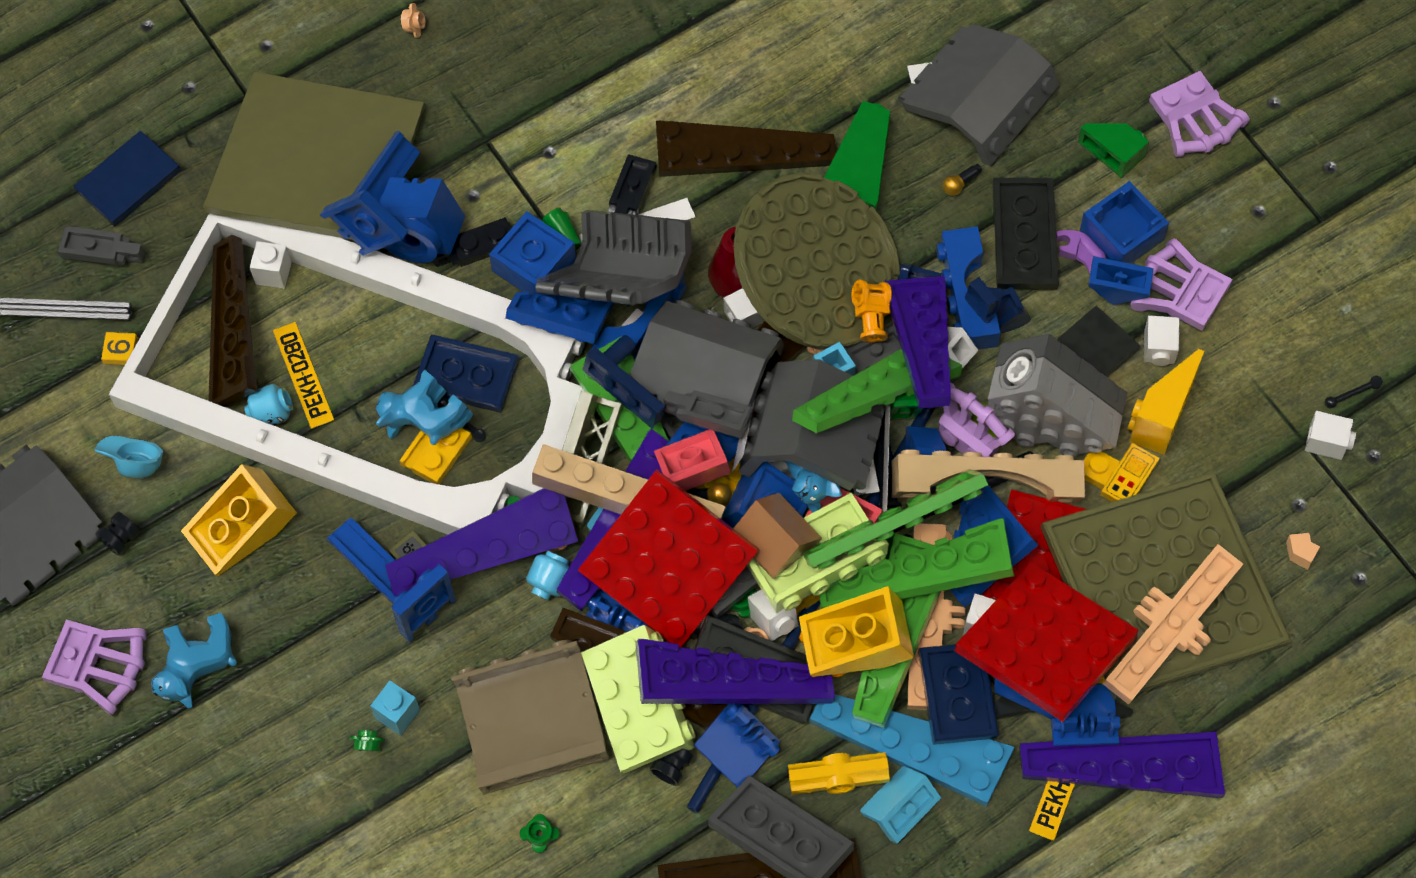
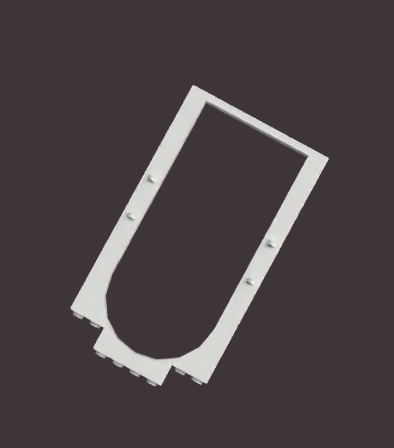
(422, 502)

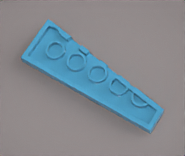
(963, 767)

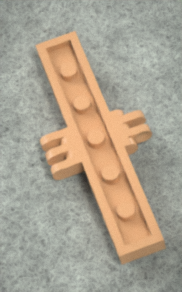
(939, 622)
(1172, 623)

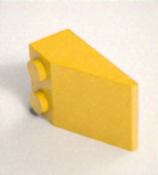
(1159, 412)
(238, 519)
(857, 634)

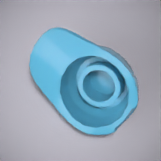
(132, 456)

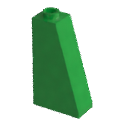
(862, 153)

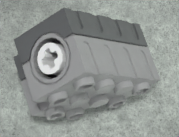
(1055, 397)

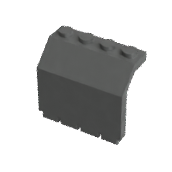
(984, 87)
(623, 259)
(703, 354)
(836, 454)
(38, 522)

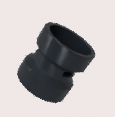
(118, 532)
(670, 766)

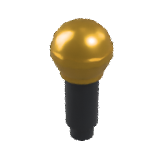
(953, 184)
(716, 493)

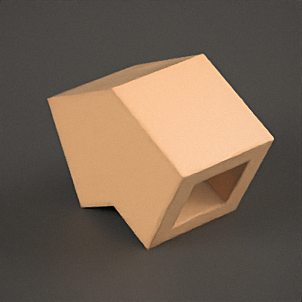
(1301, 549)

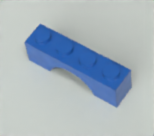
(962, 255)
(637, 329)

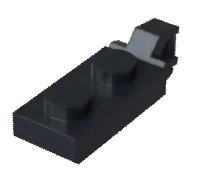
(632, 185)
(475, 244)

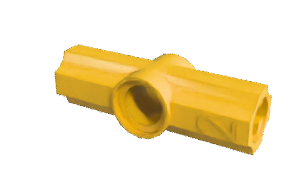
(838, 773)

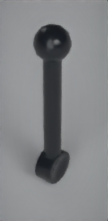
(1375, 383)
(478, 434)

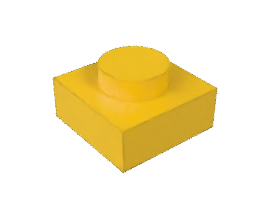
(1099, 468)

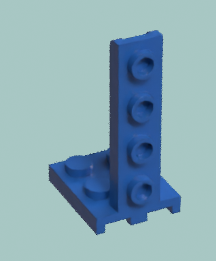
(361, 213)
(410, 607)

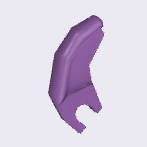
(1079, 247)

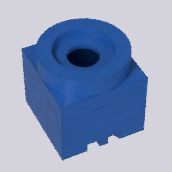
(427, 214)

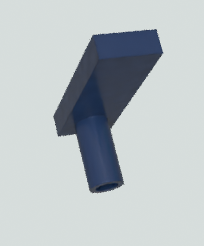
(606, 372)

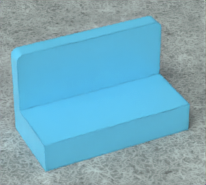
(901, 803)

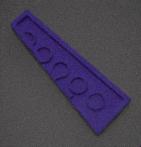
(921, 327)
(508, 534)
(574, 585)
(702, 677)
(1145, 763)

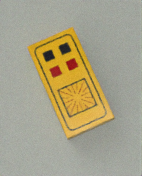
(1130, 474)

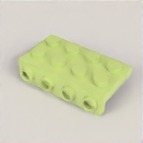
(801, 579)
(635, 730)

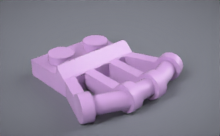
(1191, 98)
(1200, 290)
(964, 434)
(77, 653)

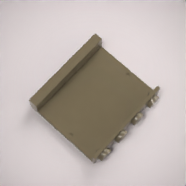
(530, 716)

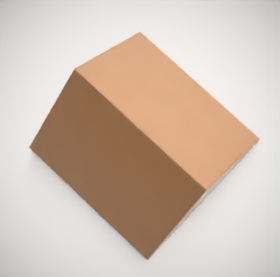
(777, 532)

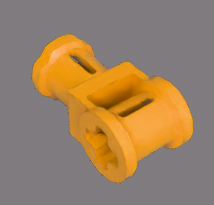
(872, 305)

